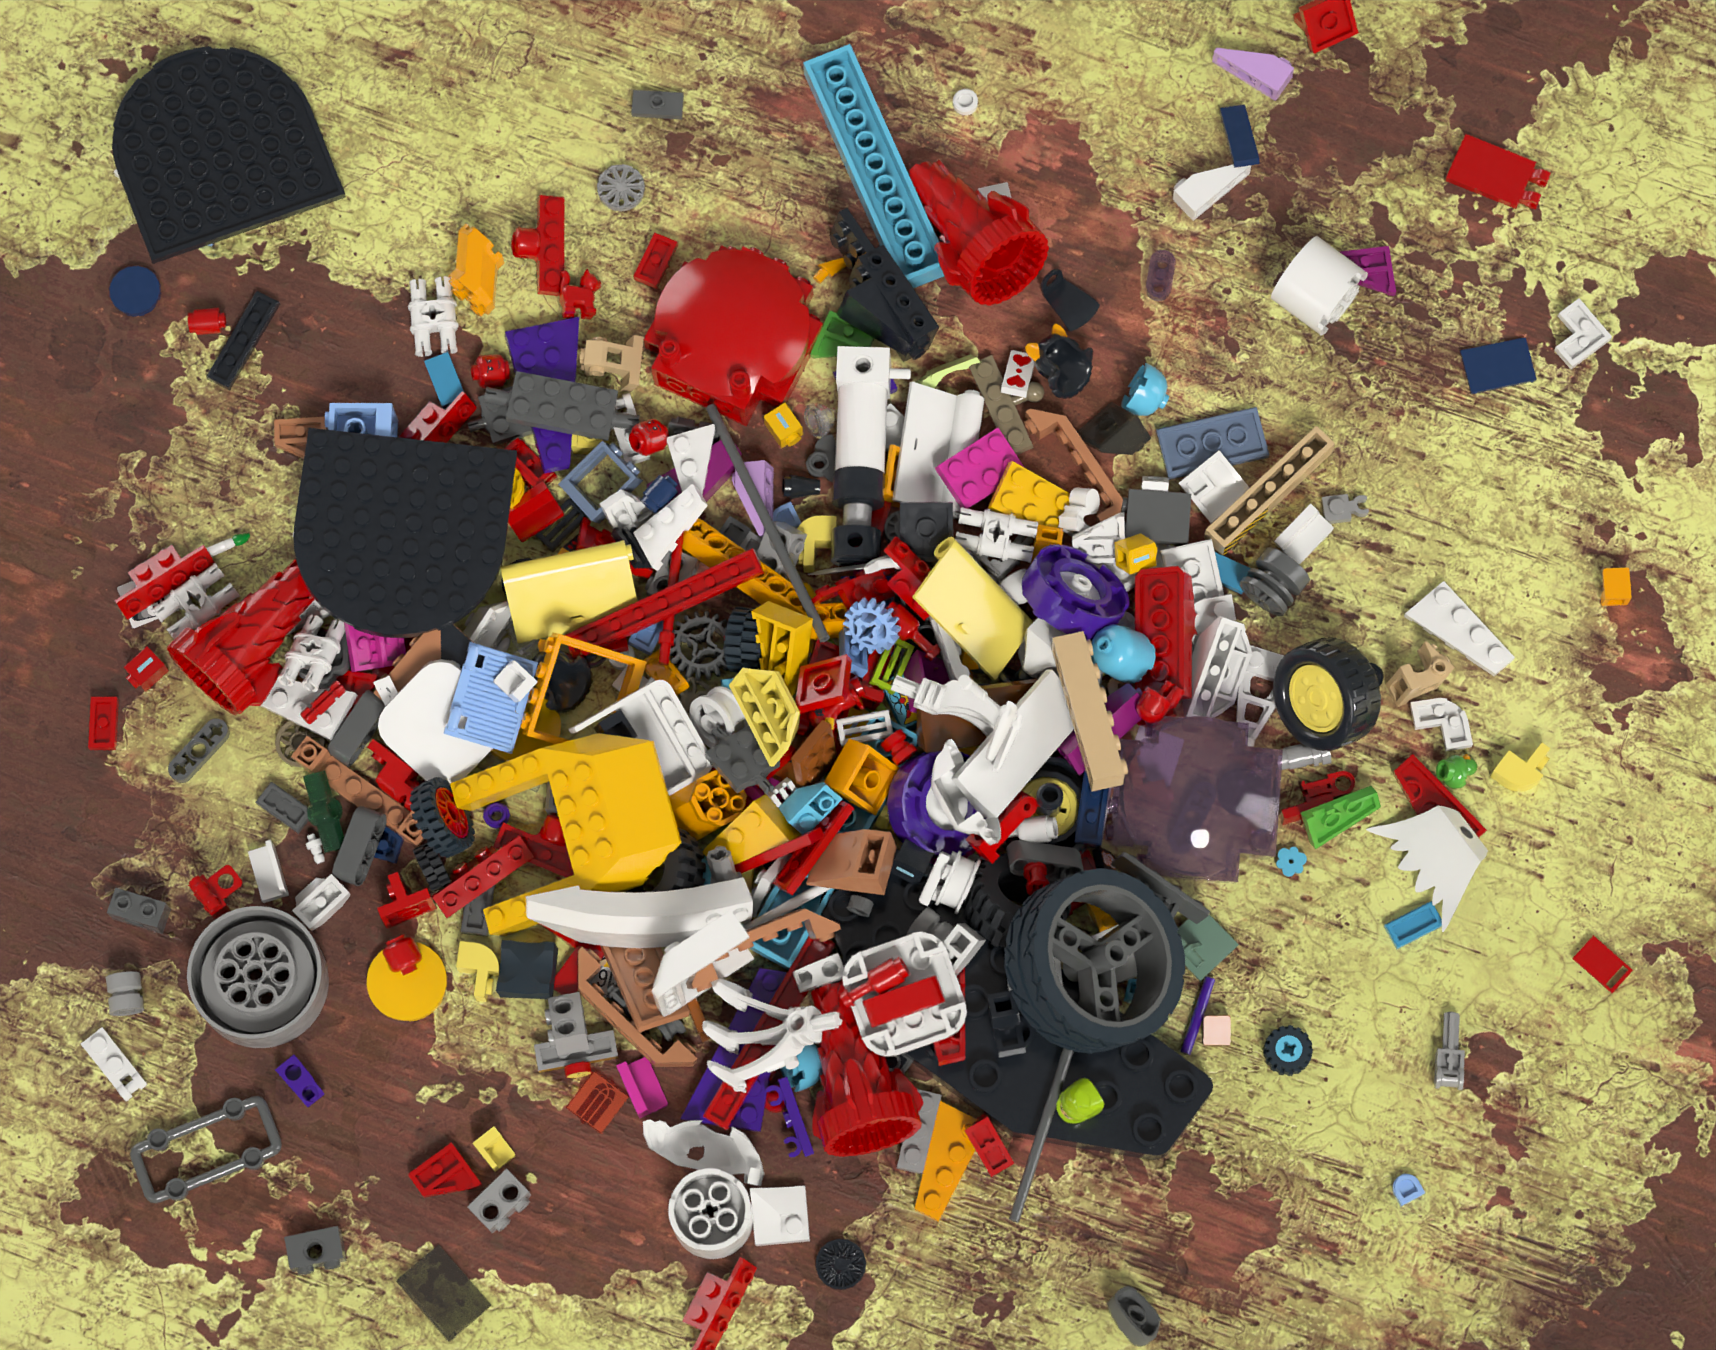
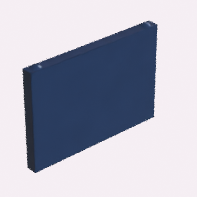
(1498, 365)

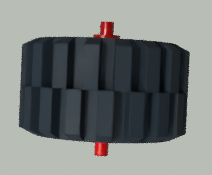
(740, 641)

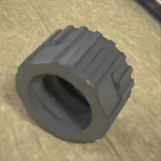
(860, 905)

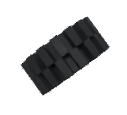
(431, 867)

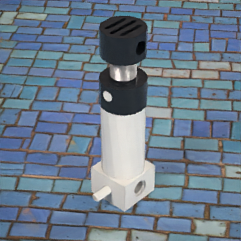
(859, 475)

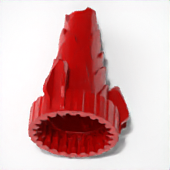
(986, 242)
(232, 652)
(861, 1101)

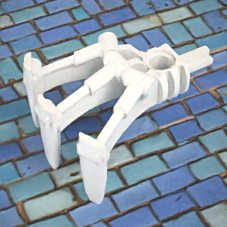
(969, 702)
(799, 1028)

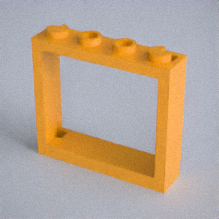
(544, 670)

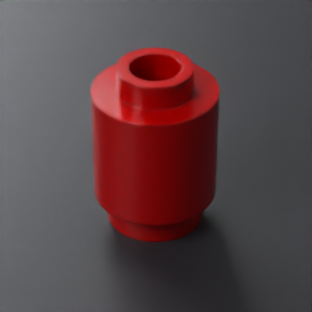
(206, 321)

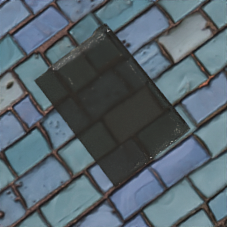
(443, 1293)

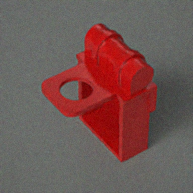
(210, 892)

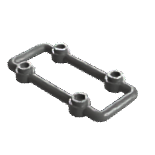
(160, 1140)

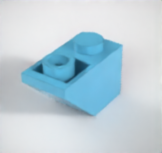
(809, 806)

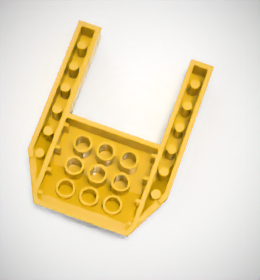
(608, 807)

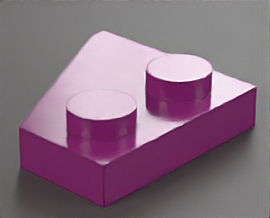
(1378, 265)

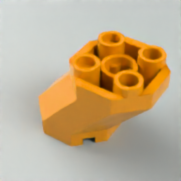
(476, 270)
(706, 805)

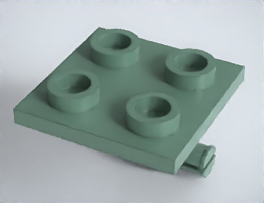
(1205, 945)

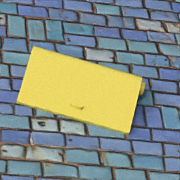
(566, 585)
(972, 608)

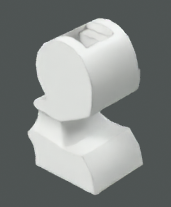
(1082, 503)

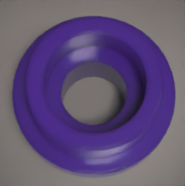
(491, 809)

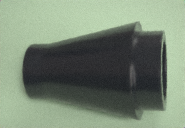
(798, 486)

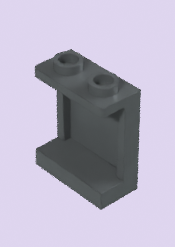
(1158, 515)

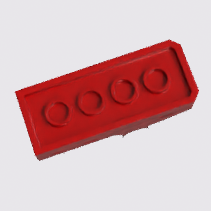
(1167, 619)

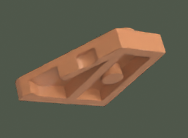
(292, 433)

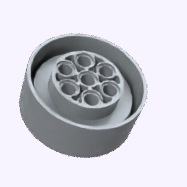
(294, 1002)

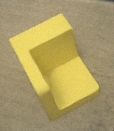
(494, 1149)

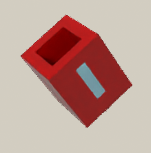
(145, 670)

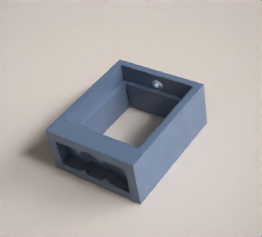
(570, 482)

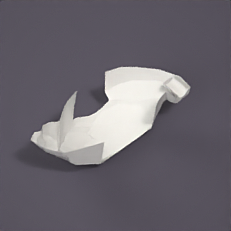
(948, 793)
(723, 1152)

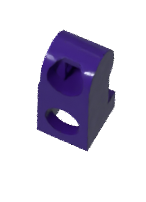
(300, 1081)

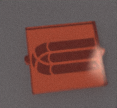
(597, 1102)

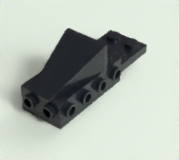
(880, 294)
(923, 529)

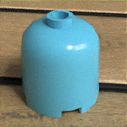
(1123, 653)

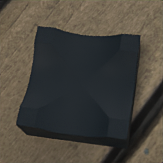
(527, 970)

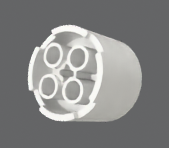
(1318, 285)
(731, 1223)

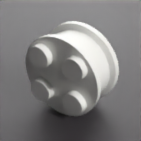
(716, 709)

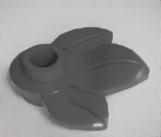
(824, 452)

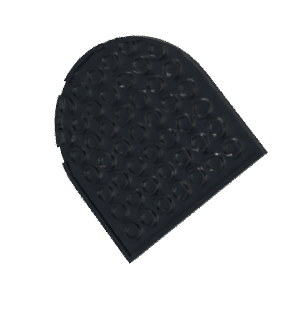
(217, 150)
(400, 528)

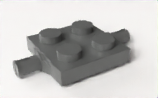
(495, 423)
(740, 760)

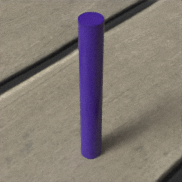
(1197, 1016)

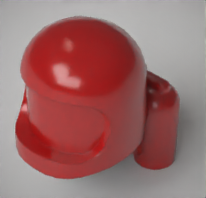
(1155, 704)

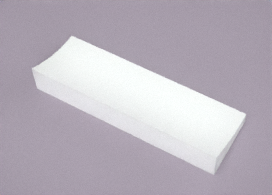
(1042, 730)

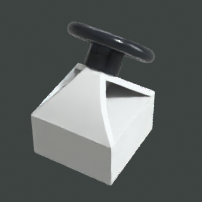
(1034, 653)

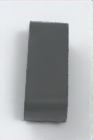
(357, 729)
(359, 845)
(1058, 859)

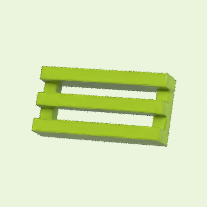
(883, 683)

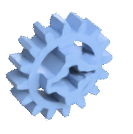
(882, 629)

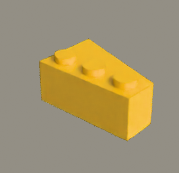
(783, 641)
(754, 831)

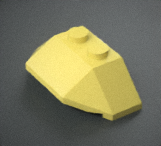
(767, 709)

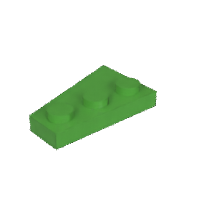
(1338, 815)

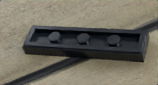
(243, 340)

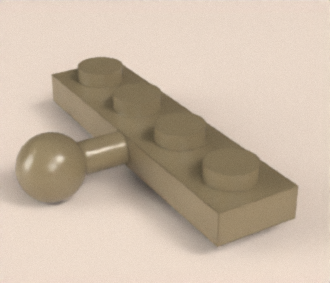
(1002, 405)

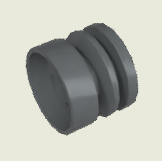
(1274, 581)

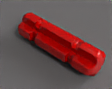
(322, 702)

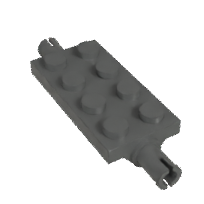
(561, 406)

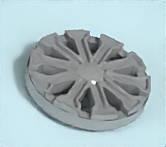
(621, 187)

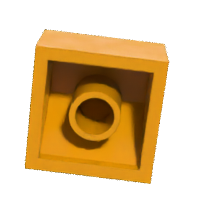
(862, 776)

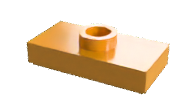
(665, 672)

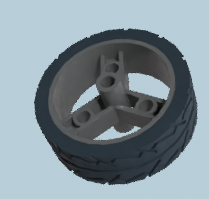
(1143, 929)

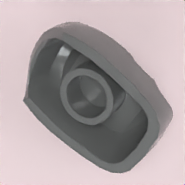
(1134, 1316)

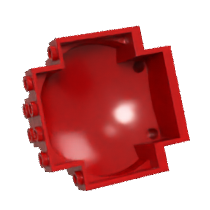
(733, 332)

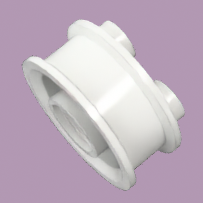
(955, 881)

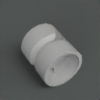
(930, 923)
(124, 992)

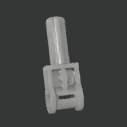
(1450, 1060)

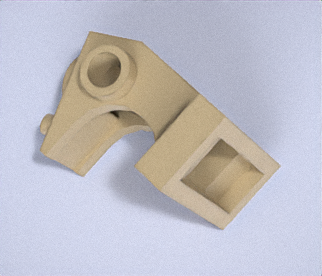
(595, 354)
(1409, 684)

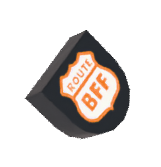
(1103, 858)

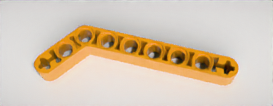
(713, 548)

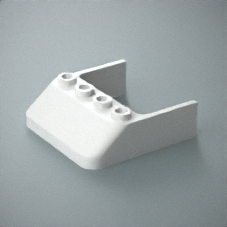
(660, 717)
(694, 954)

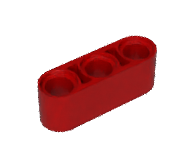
(903, 1001)

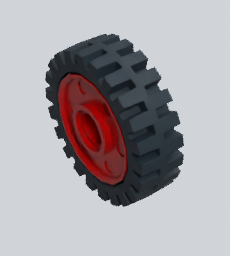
(439, 819)

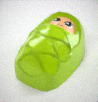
(1079, 1102)

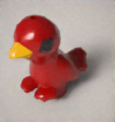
(831, 713)

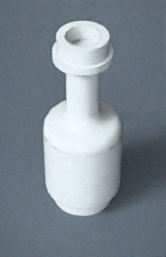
(1037, 829)

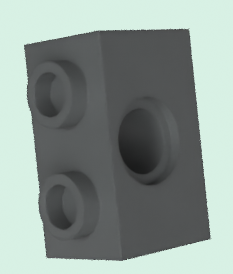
(139, 910)
(299, 1248)

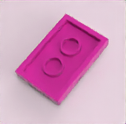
(977, 468)

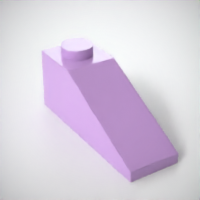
(1258, 70)
(762, 476)

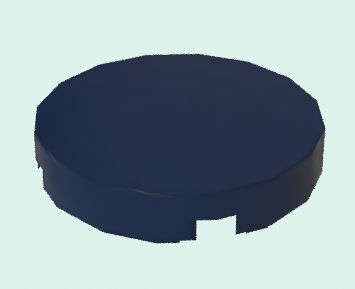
(135, 291)

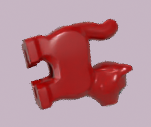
(578, 297)

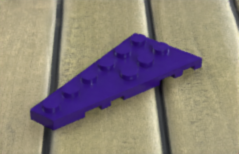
(551, 353)
(752, 1110)

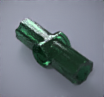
(324, 811)

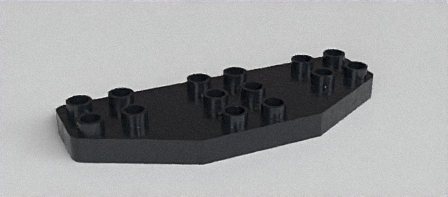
(1144, 1085)

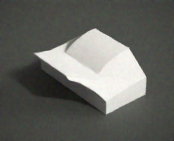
(320, 901)

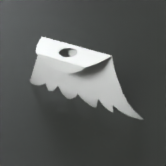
(1443, 851)

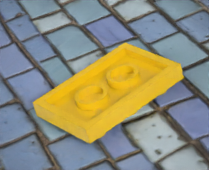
(1029, 497)

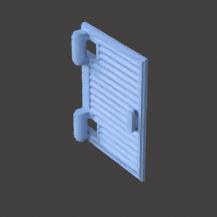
(488, 709)

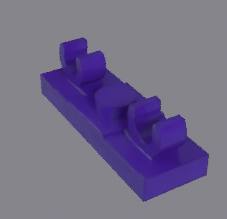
(792, 1118)

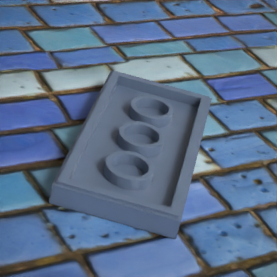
(1190, 444)

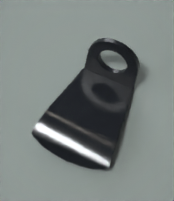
(1068, 301)

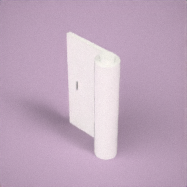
(934, 431)

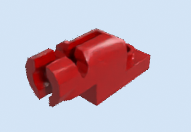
(396, 777)

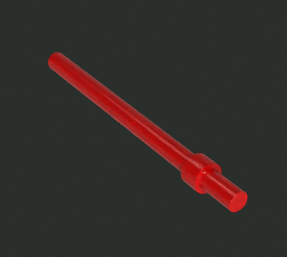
(667, 637)

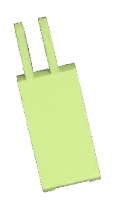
(935, 375)

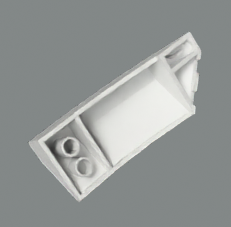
(638, 918)

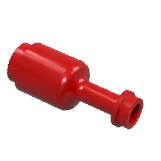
(909, 630)
(880, 979)

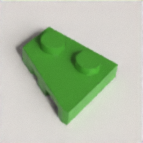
(838, 333)

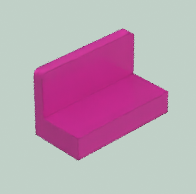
(642, 1087)

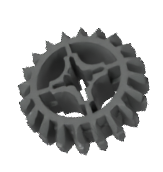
(692, 640)

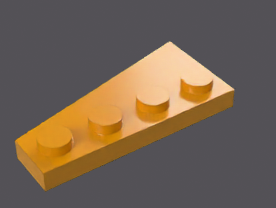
(945, 1161)

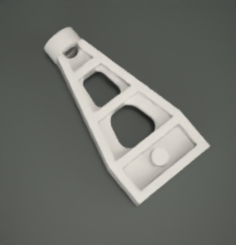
(1262, 665)

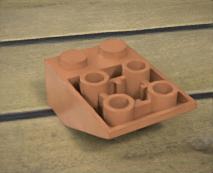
(855, 862)

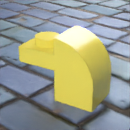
(818, 536)
(1521, 775)
(478, 960)

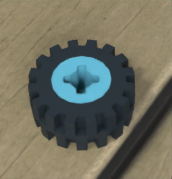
(1280, 1056)

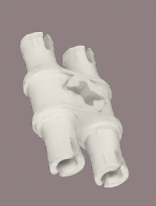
(421, 313)
(1006, 526)
(196, 588)
(312, 653)

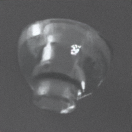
(819, 419)

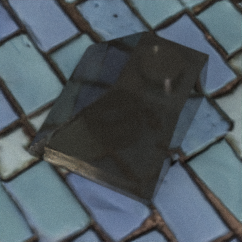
(1114, 431)

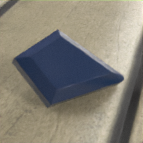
(389, 846)

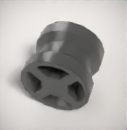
(670, 1029)

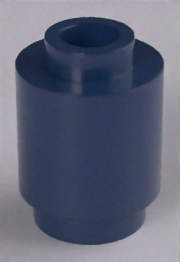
(659, 493)

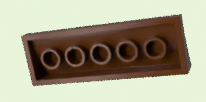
(937, 729)

